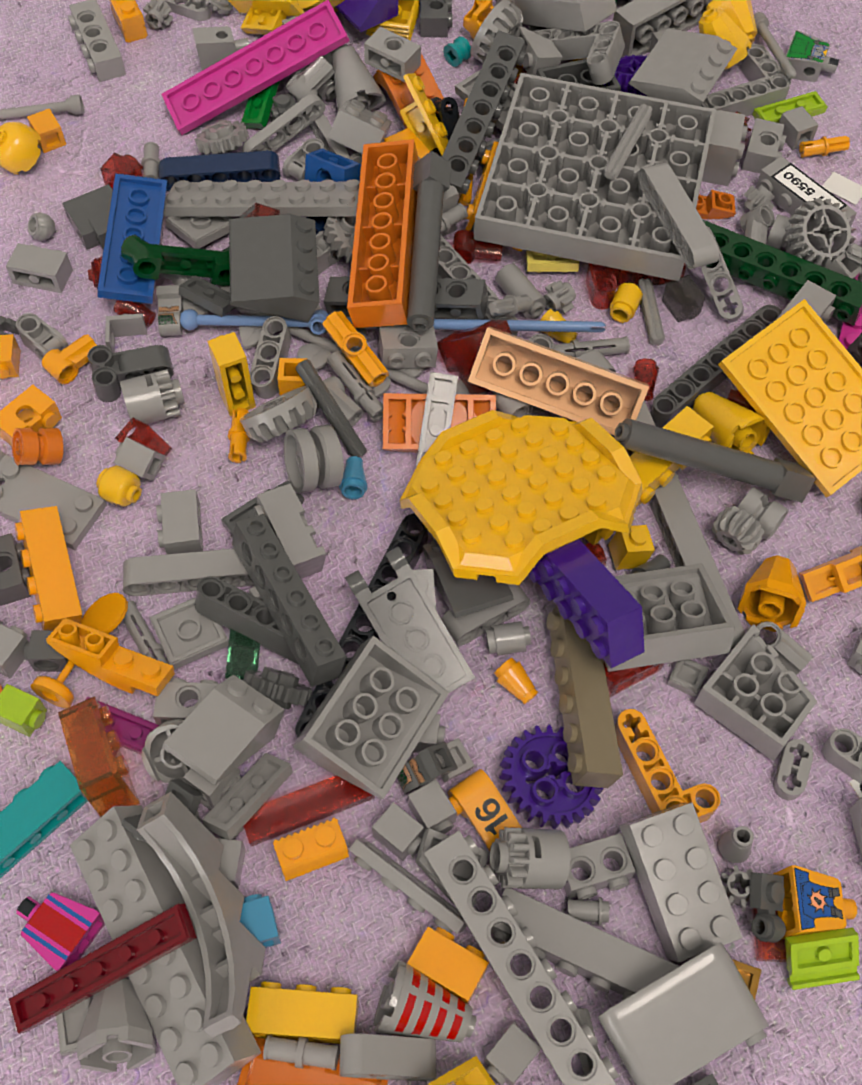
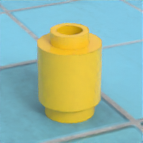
(625, 302)

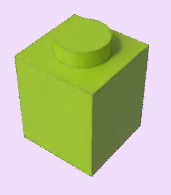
(21, 710)

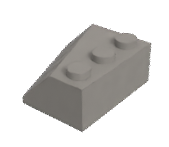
(757, 696)

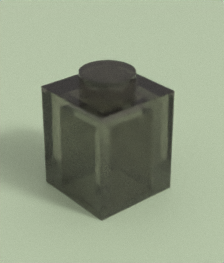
(683, 298)

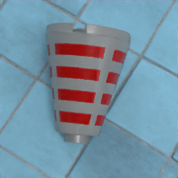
(421, 1008)

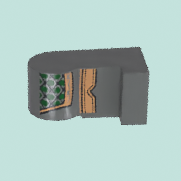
(425, 768)

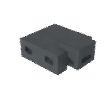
(90, 215)

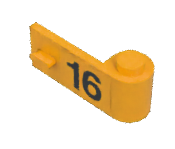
(483, 805)

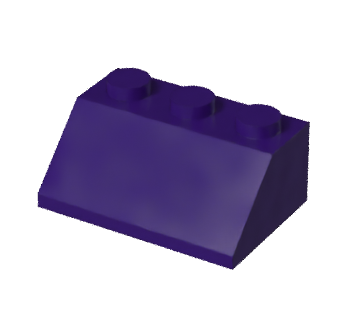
(368, 13)

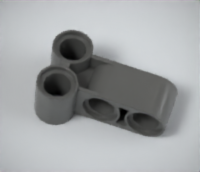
(112, 368)

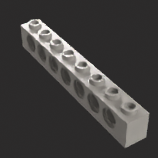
(444, 859)

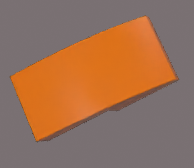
(716, 205)

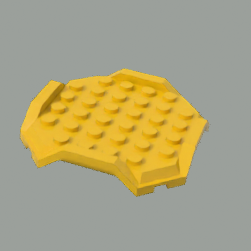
(518, 488)

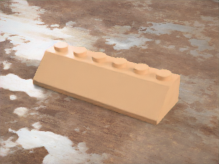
(555, 381)

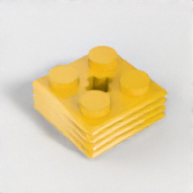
(403, 23)

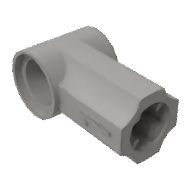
(310, 79)
(756, 223)
(347, 405)
(790, 653)

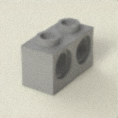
(590, 858)

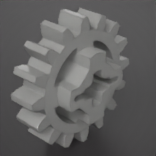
(221, 137)

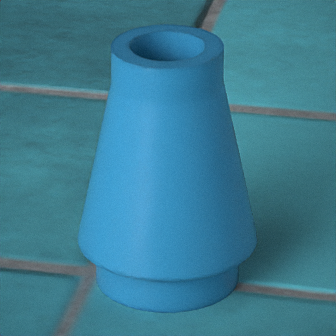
(354, 480)

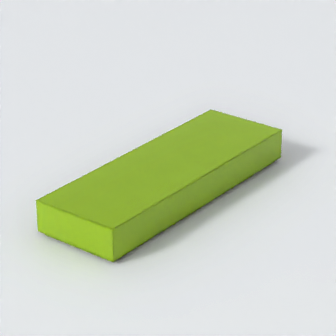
(810, 102)

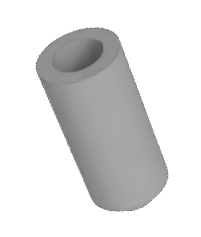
(516, 283)

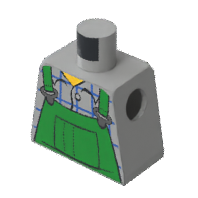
(810, 56)

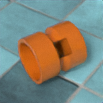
(39, 446)

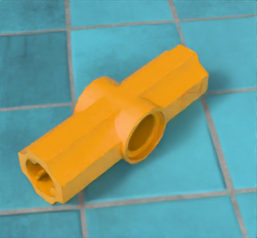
(364, 360)

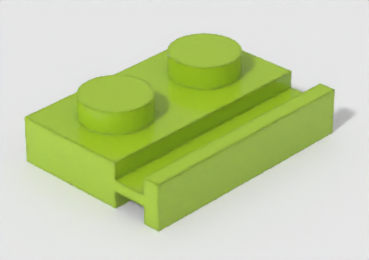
(822, 958)

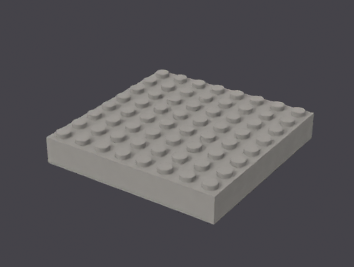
(551, 184)

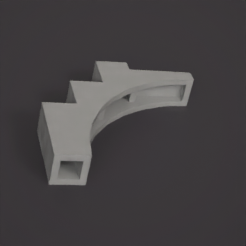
(227, 947)

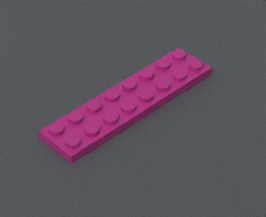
(255, 67)

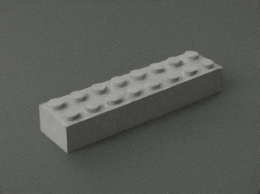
(129, 890)

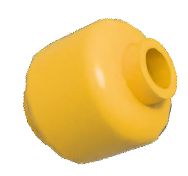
(119, 486)

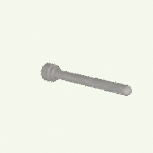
(762, 28)
(72, 105)

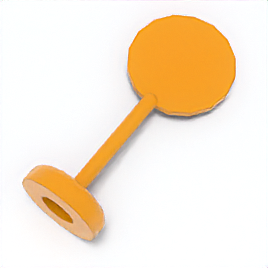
(103, 616)

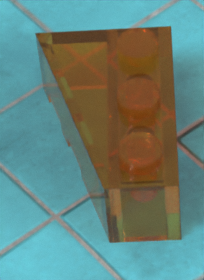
(97, 756)

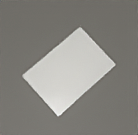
(844, 188)

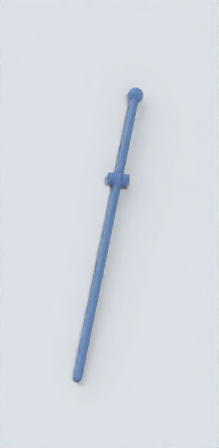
(191, 320)

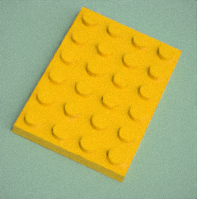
(806, 392)

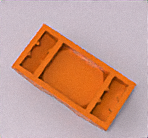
(405, 414)

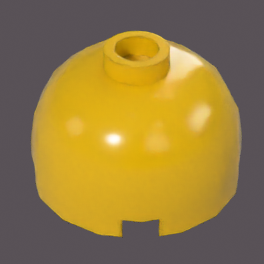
(18, 147)

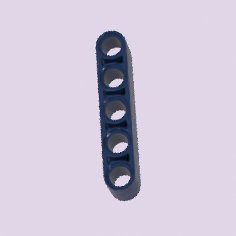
(221, 167)

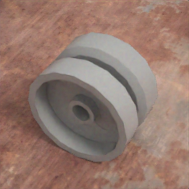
(313, 458)

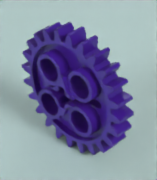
(561, 802)

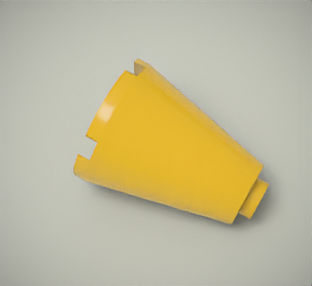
(732, 423)

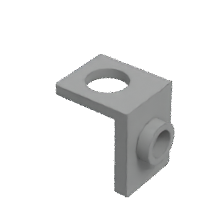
(123, 326)

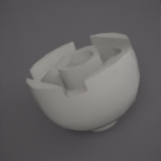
(158, 761)

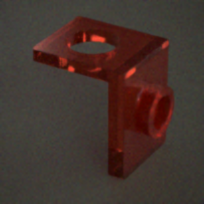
(145, 435)

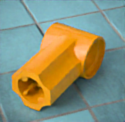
(66, 363)

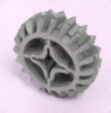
(824, 220)

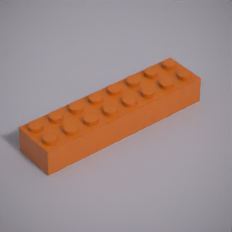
(383, 235)

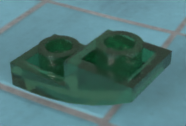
(241, 655)

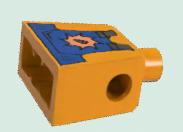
(813, 902)

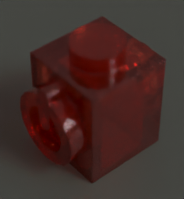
(121, 165)

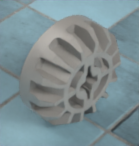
(503, 17)
(280, 414)

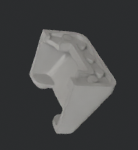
(684, 1020)

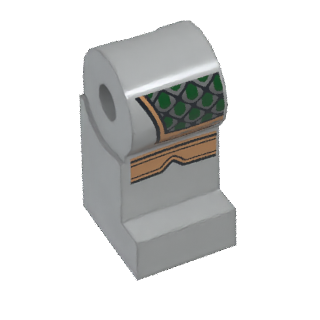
(169, 310)

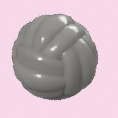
(41, 226)

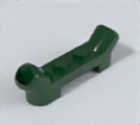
(153, 259)

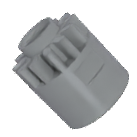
(152, 397)
(531, 858)

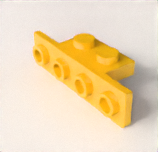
(265, 15)
(421, 116)

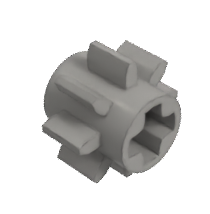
(158, 14)
(758, 197)
(560, 296)
(732, 893)

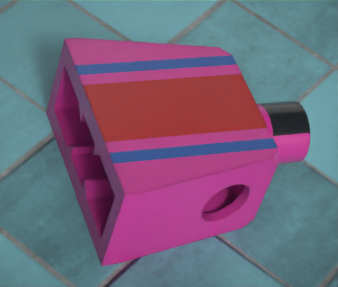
(59, 928)

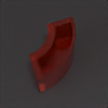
(461, 347)

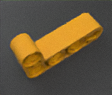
(657, 768)

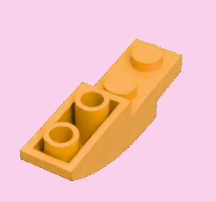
(833, 576)
(105, 659)

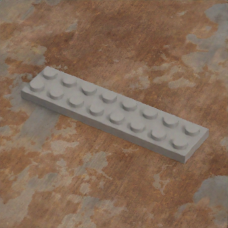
(235, 197)

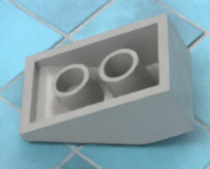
(225, 729)

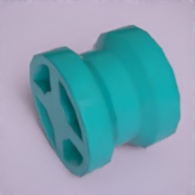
(457, 51)

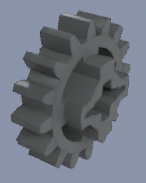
(279, 686)

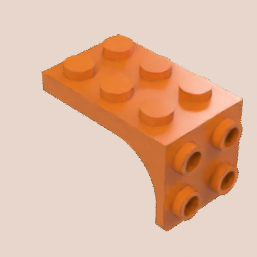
(399, 91)

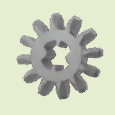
(738, 530)

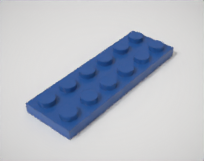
(134, 209)

